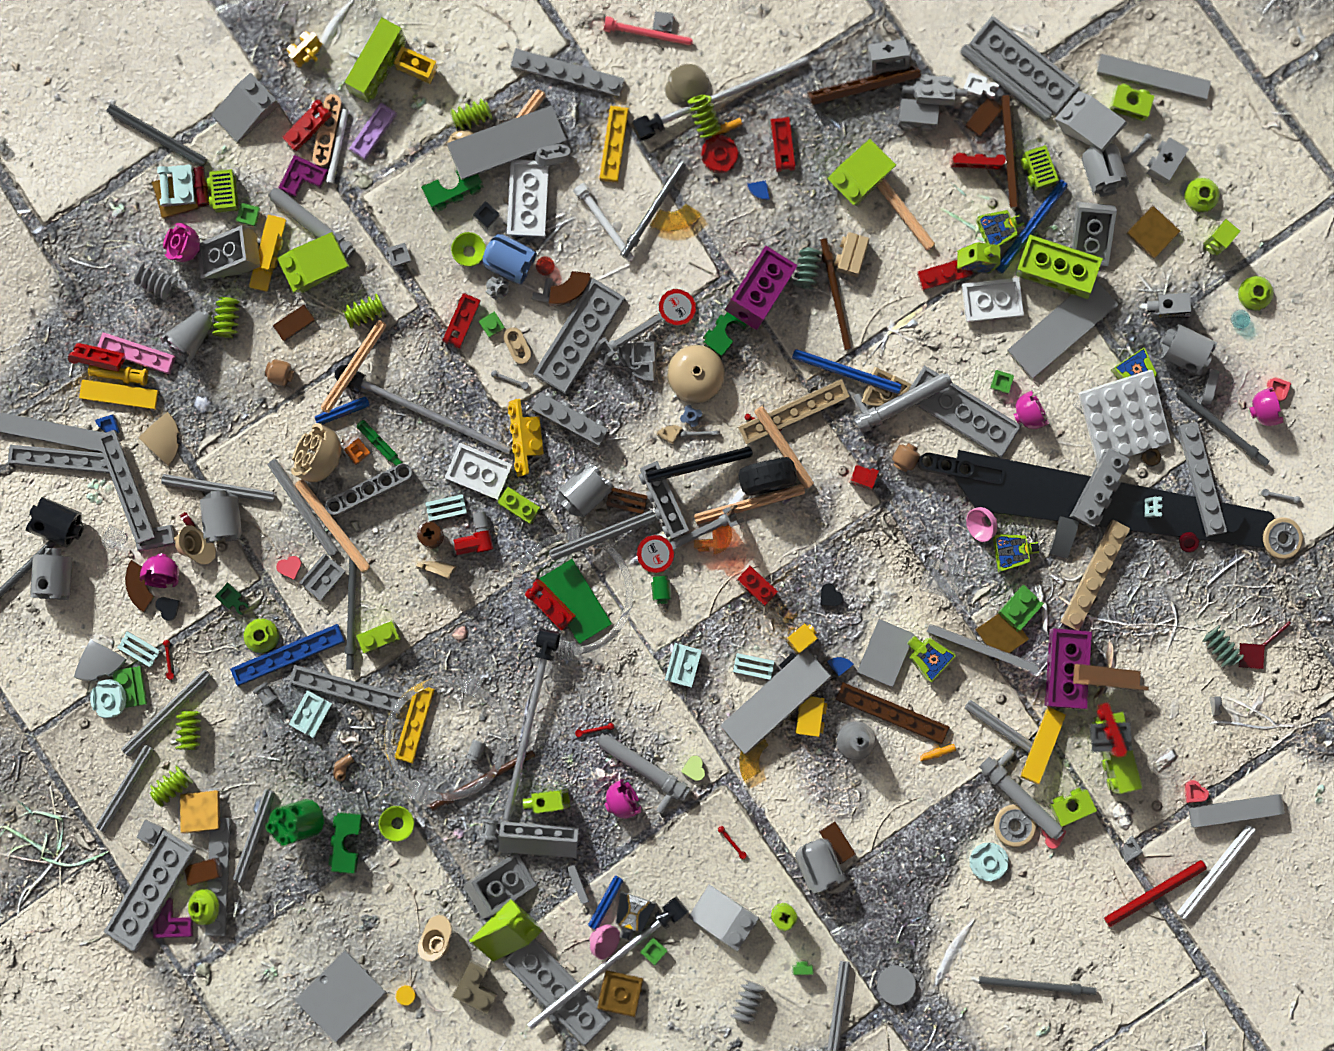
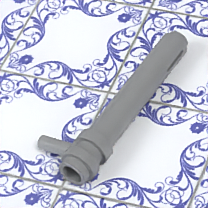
(308, 220)
(876, 416)
(998, 776)
(668, 783)

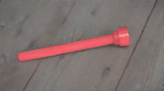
(612, 25)

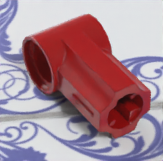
(477, 542)

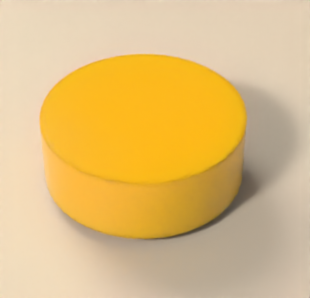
(405, 995)

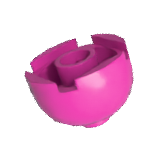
(181, 243)
(1266, 408)
(1030, 411)
(160, 571)
(622, 800)

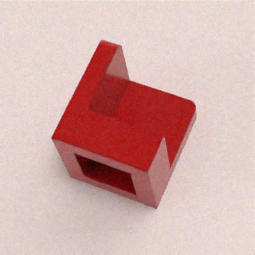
(864, 477)

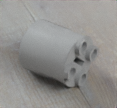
(1187, 348)
(584, 491)
(220, 516)
(51, 575)

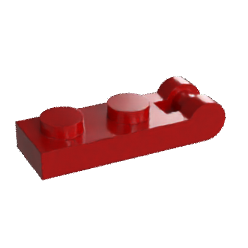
(307, 125)
(782, 143)
(978, 161)
(941, 275)
(461, 320)
(96, 357)
(550, 604)
(1111, 731)

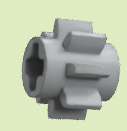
(497, 287)

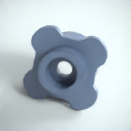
(692, 421)

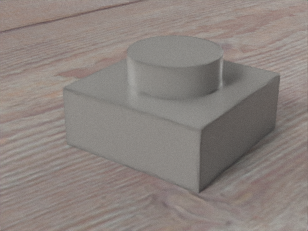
(663, 22)
(399, 255)
(149, 832)

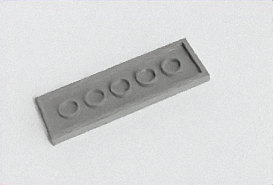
(1024, 65)
(506, 142)
(1061, 329)
(579, 336)
(968, 415)
(776, 701)
(150, 891)
(550, 981)

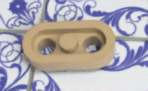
(517, 346)

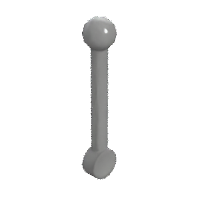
(1126, 159)
(524, 385)
(683, 434)
(1265, 492)

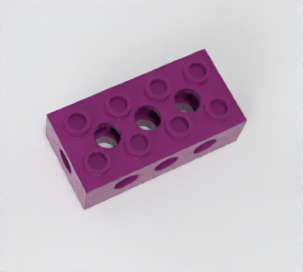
(761, 287)
(1056, 661)

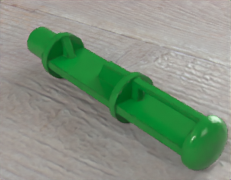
(378, 442)

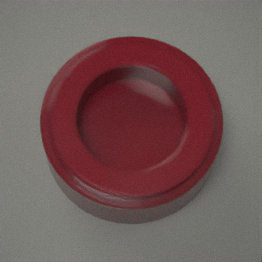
(186, 519)
(1188, 542)

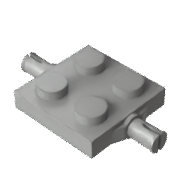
(934, 90)

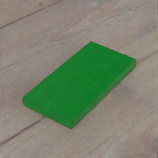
(576, 594)

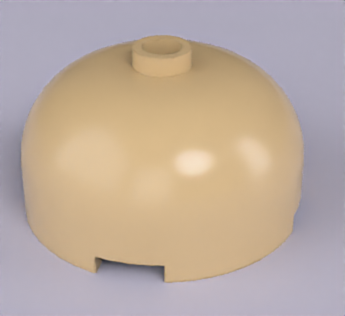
(692, 386)
(325, 459)

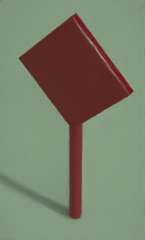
(1254, 653)

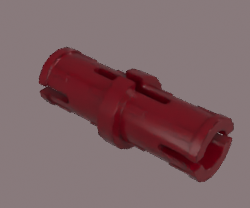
(200, 186)

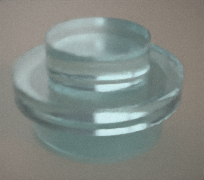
(1240, 319)

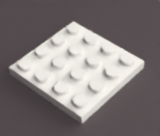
(1125, 415)

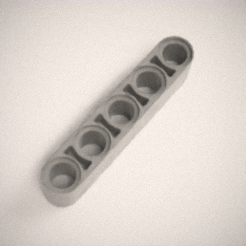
(359, 489)
(1236, 810)

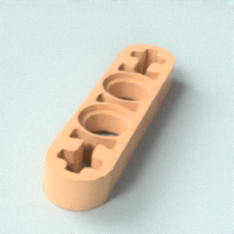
(329, 131)

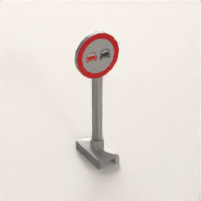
(674, 308)
(657, 552)

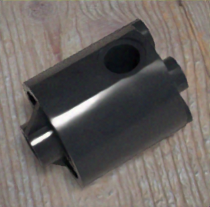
(55, 522)

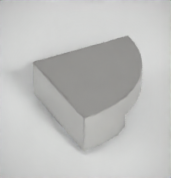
(1215, 703)
(1131, 849)

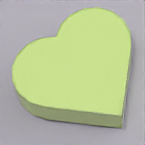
(693, 768)

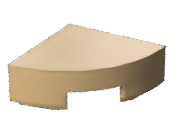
(669, 433)

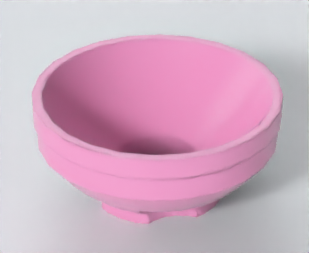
(977, 525)
(607, 943)

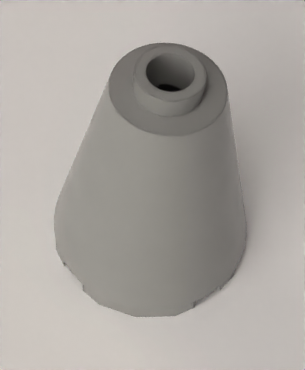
(188, 336)
(847, 740)

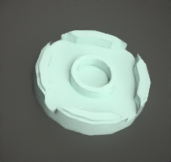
(108, 698)
(988, 861)

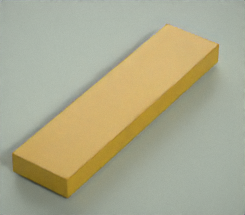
(614, 144)
(118, 394)
(414, 725)
(1042, 745)

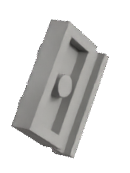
(322, 577)

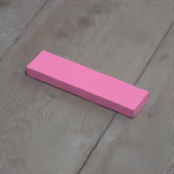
(138, 353)

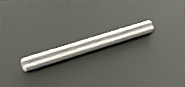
(1215, 873)

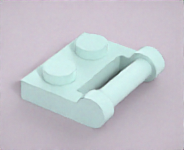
(182, 184)

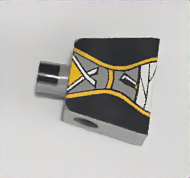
(1179, 303)
(633, 914)

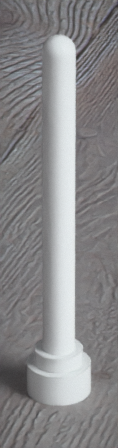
(583, 192)

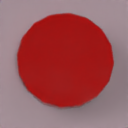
(719, 154)

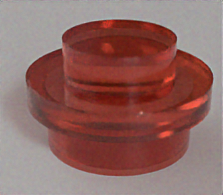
(545, 266)

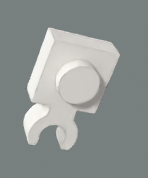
(977, 85)

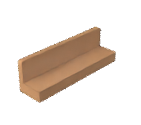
(1107, 677)

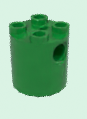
(295, 822)

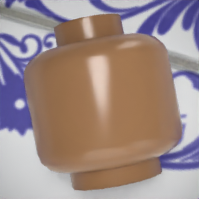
(279, 372)
(906, 457)

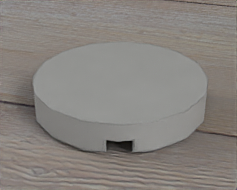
(896, 984)

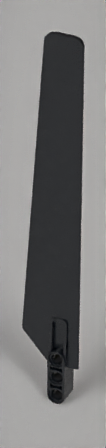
(1051, 493)

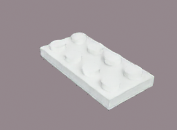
(527, 199)

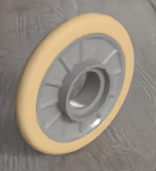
(1271, 538)
(1004, 832)

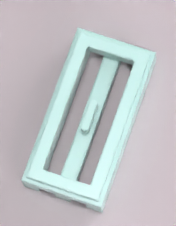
(445, 500)
(1155, 507)
(125, 641)
(769, 669)

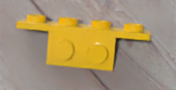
(268, 250)
(525, 436)

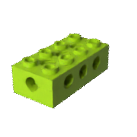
(1059, 279)

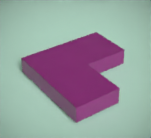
(300, 171)
(171, 927)

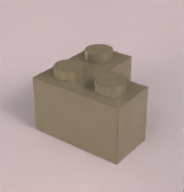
(471, 992)

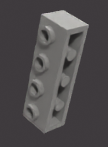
(570, 420)
(1100, 487)
(665, 502)
(538, 839)

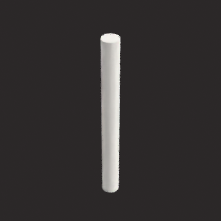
(337, 146)

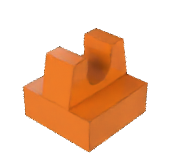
(357, 451)

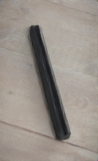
(698, 464)

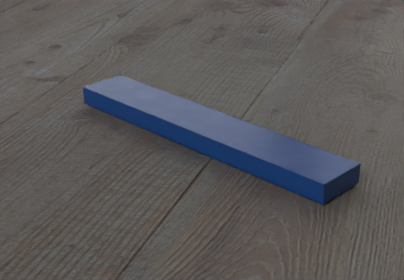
(287, 655)

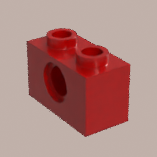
(756, 586)

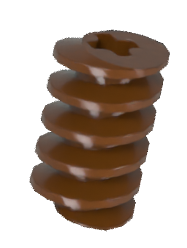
(423, 532)

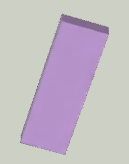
(373, 131)

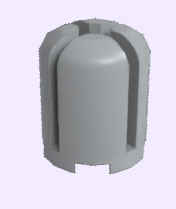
(1104, 170)
(819, 865)

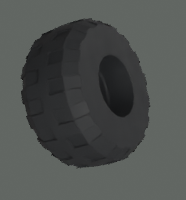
(767, 476)

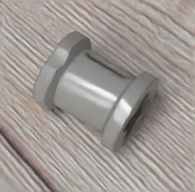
(264, 688)
(489, 829)

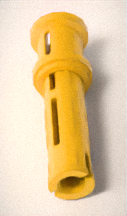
(127, 375)

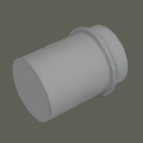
(480, 521)
(476, 750)

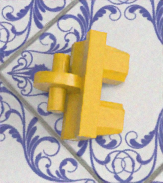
(306, 50)

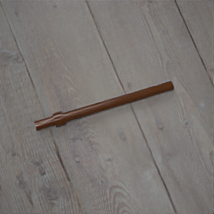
(828, 258)
(504, 768)

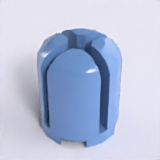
(508, 258)

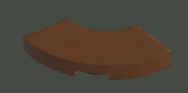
(570, 290)
(137, 590)

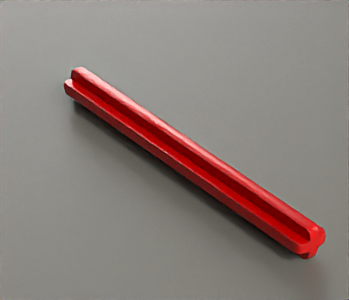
(1155, 893)

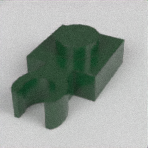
(230, 597)

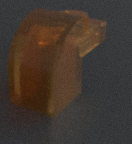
(720, 541)

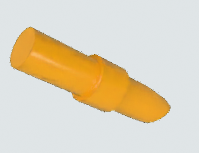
(726, 127)
(938, 752)

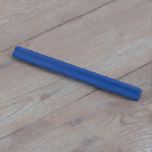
(1031, 226)
(846, 371)

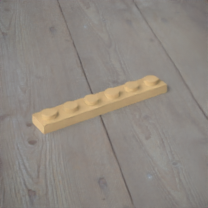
(796, 410)
(1095, 575)

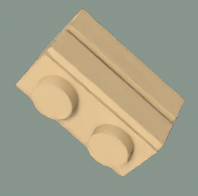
(852, 255)

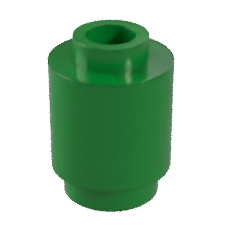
(661, 589)

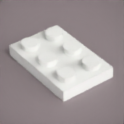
(992, 299)
(478, 471)

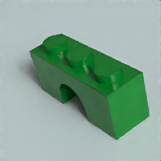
(439, 197)
(717, 339)
(342, 859)

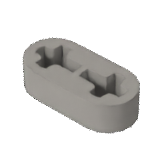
(552, 155)
(1209, 386)

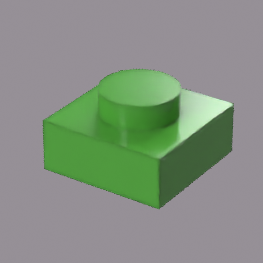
(248, 214)
(491, 324)
(1001, 382)
(653, 951)
(801, 968)

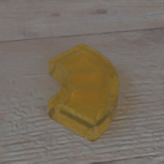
(675, 220)
(750, 762)

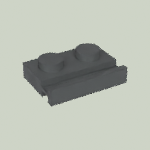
(1099, 741)

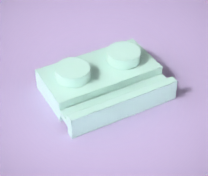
(683, 665)
(310, 714)

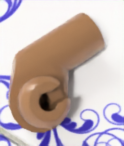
(340, 767)

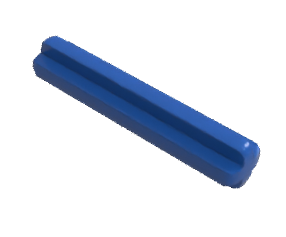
(342, 410)
(605, 902)

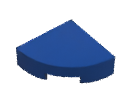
(759, 189)
(108, 423)
(839, 665)

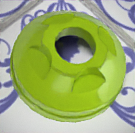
(1197, 202)
(465, 240)
(1247, 297)
(271, 636)
(386, 827)
(208, 907)

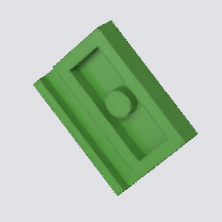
(1020, 608)
(133, 684)

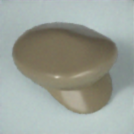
(685, 83)

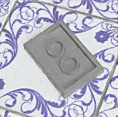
(885, 653)

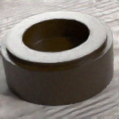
(1151, 457)

